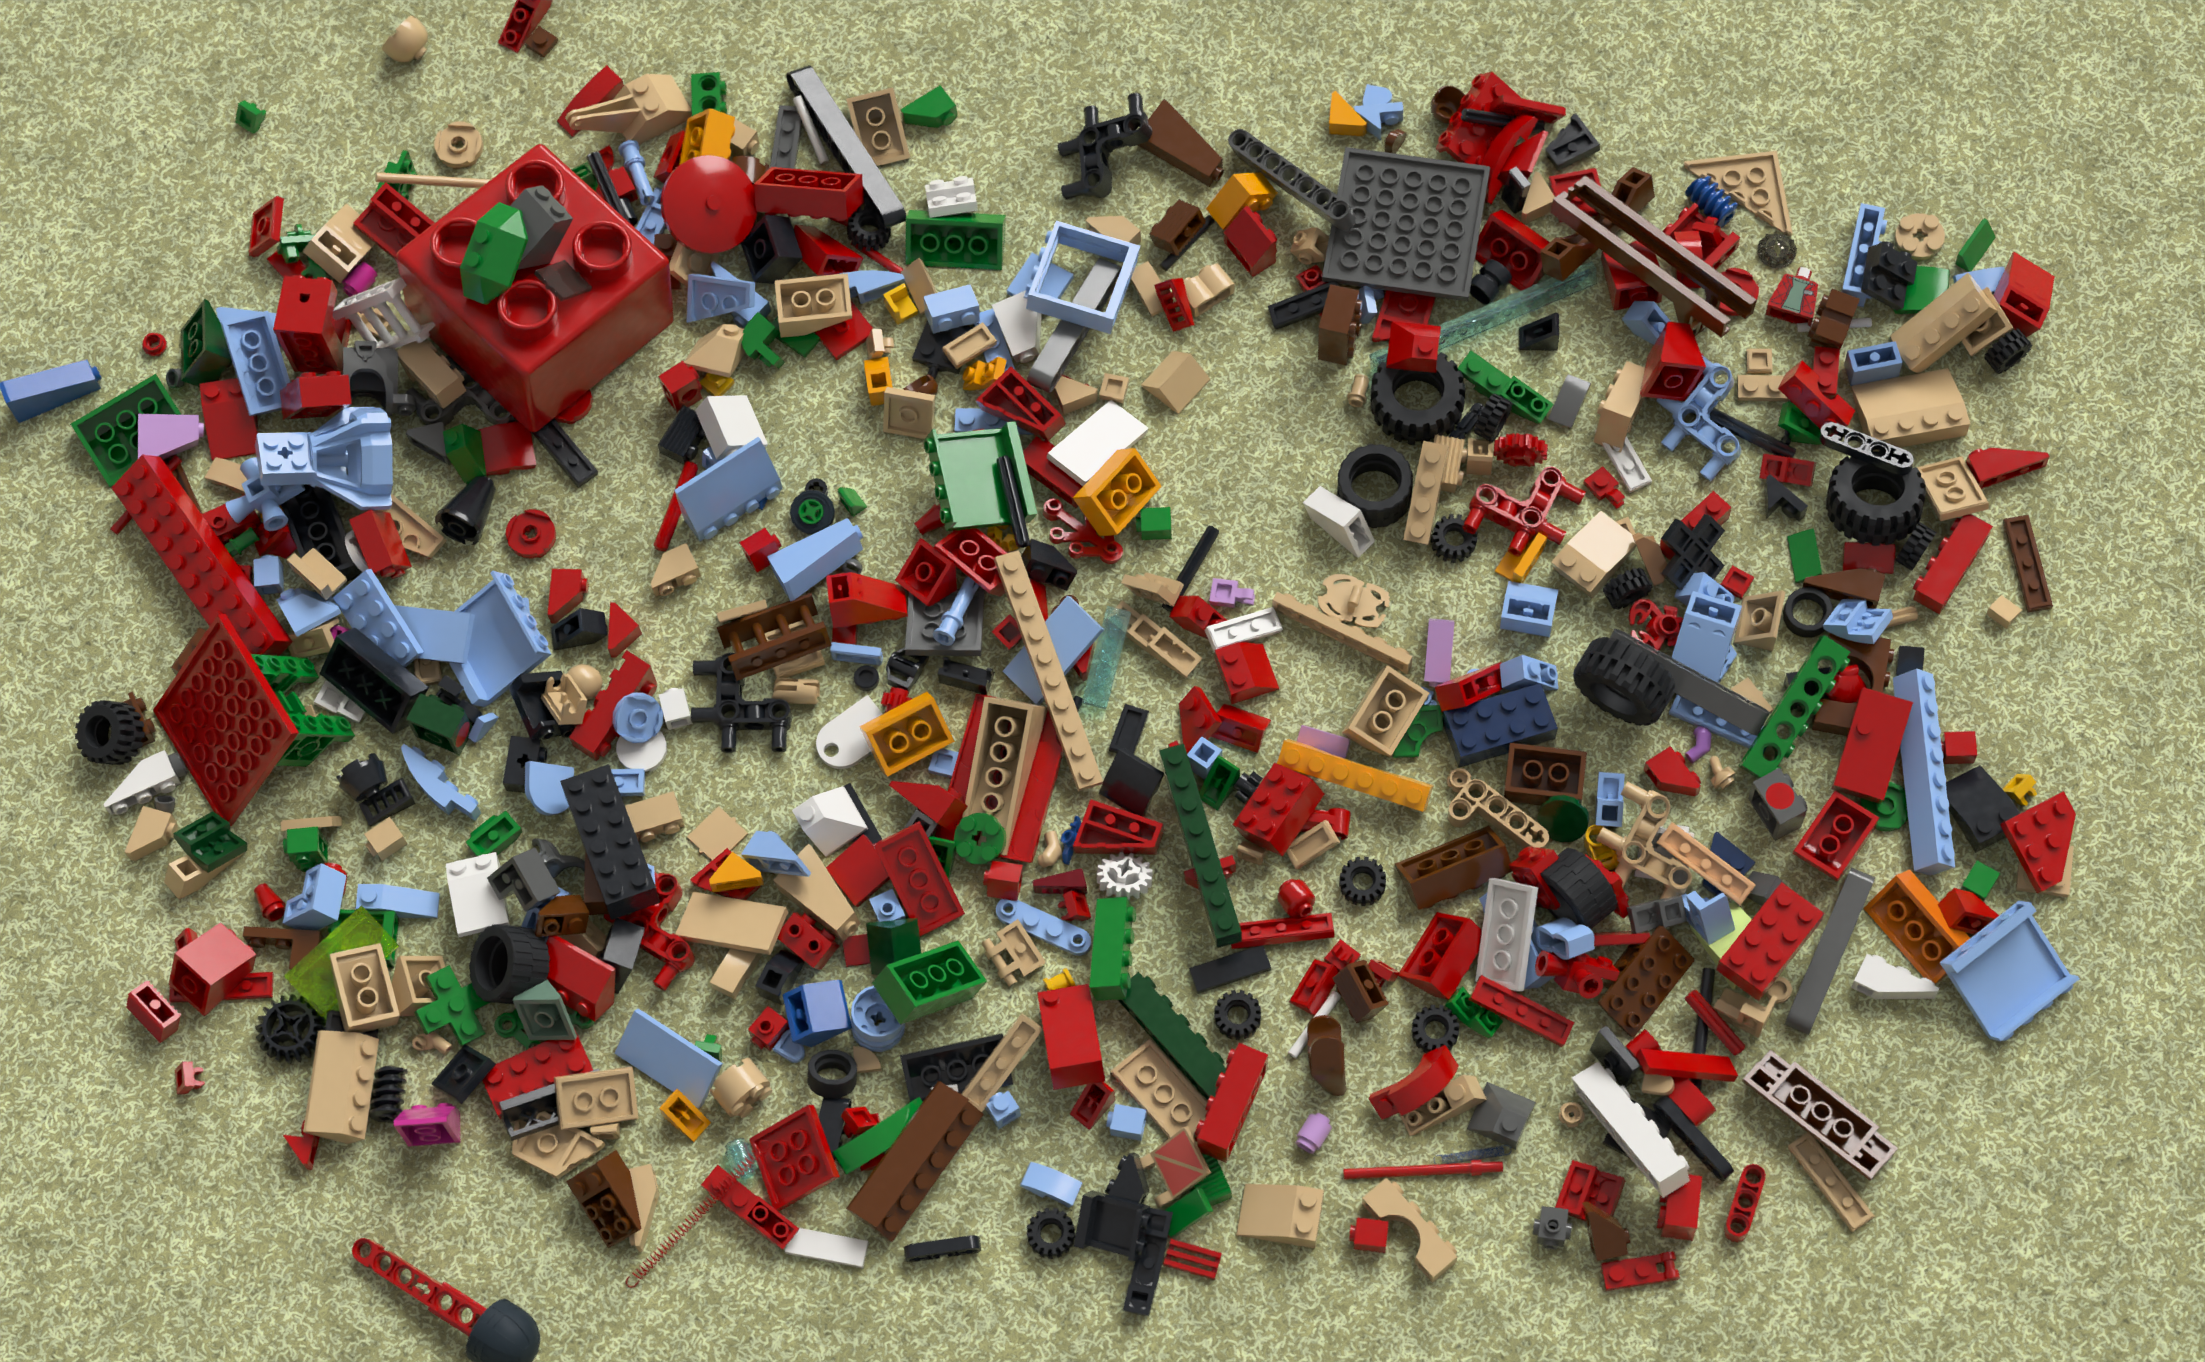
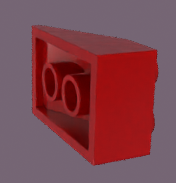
(227, 420)

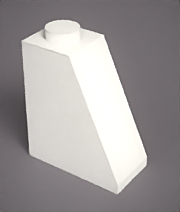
(1019, 326)
(1340, 520)

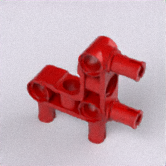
(1512, 512)
(657, 941)

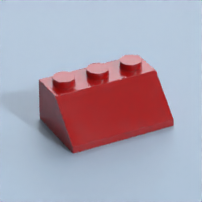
(1514, 247)
(975, 557)
(1443, 955)
(580, 978)

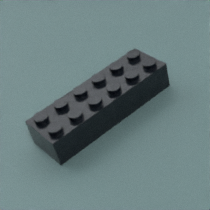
(318, 525)
(610, 842)

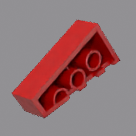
(597, 729)

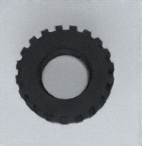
(1418, 424)
(1874, 522)
(1624, 681)

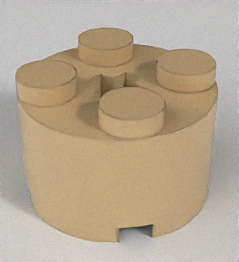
(740, 1088)

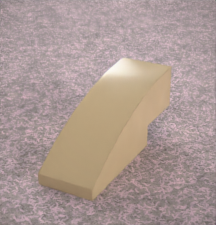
(734, 971)

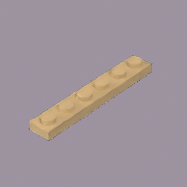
(1350, 636)

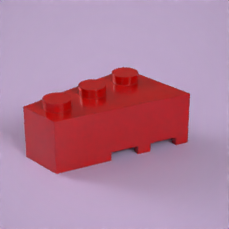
(1016, 400)
(1116, 831)

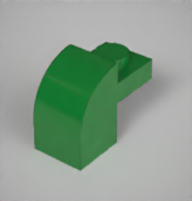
(756, 339)

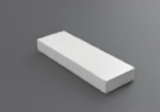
(1628, 466)
(1244, 628)
(828, 1248)

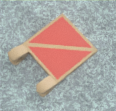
(1178, 1164)

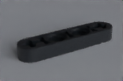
(1868, 445)
(1693, 1138)

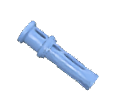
(635, 164)
(953, 619)

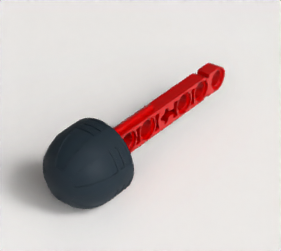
(494, 1332)

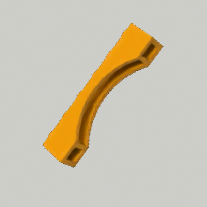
(1355, 775)

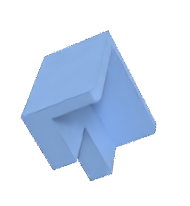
(319, 900)
(1709, 917)

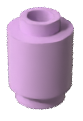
(1313, 1133)

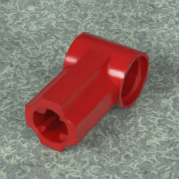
(1337, 817)

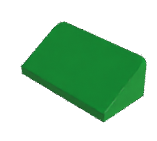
(1975, 246)
(1804, 555)

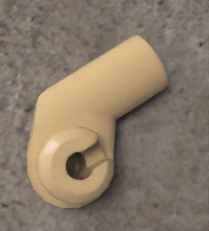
(1052, 852)
(431, 1041)

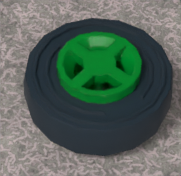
(806, 505)

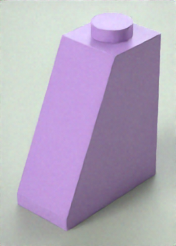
(167, 434)
(1439, 651)

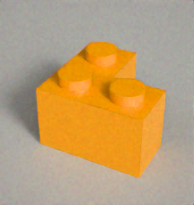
(1238, 192)

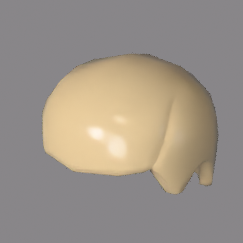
(587, 679)

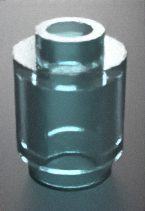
(735, 1153)

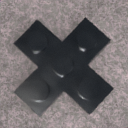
(1692, 550)

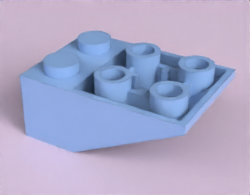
(1706, 634)

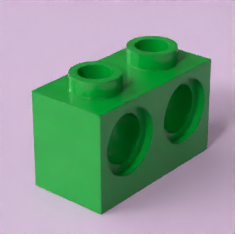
(705, 99)

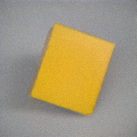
(899, 304)

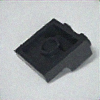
(1888, 274)

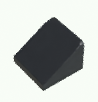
(1909, 659)

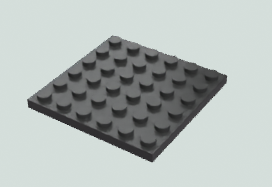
(1411, 226)

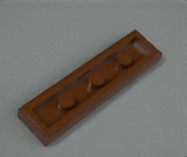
(2027, 563)

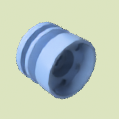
(865, 1011)

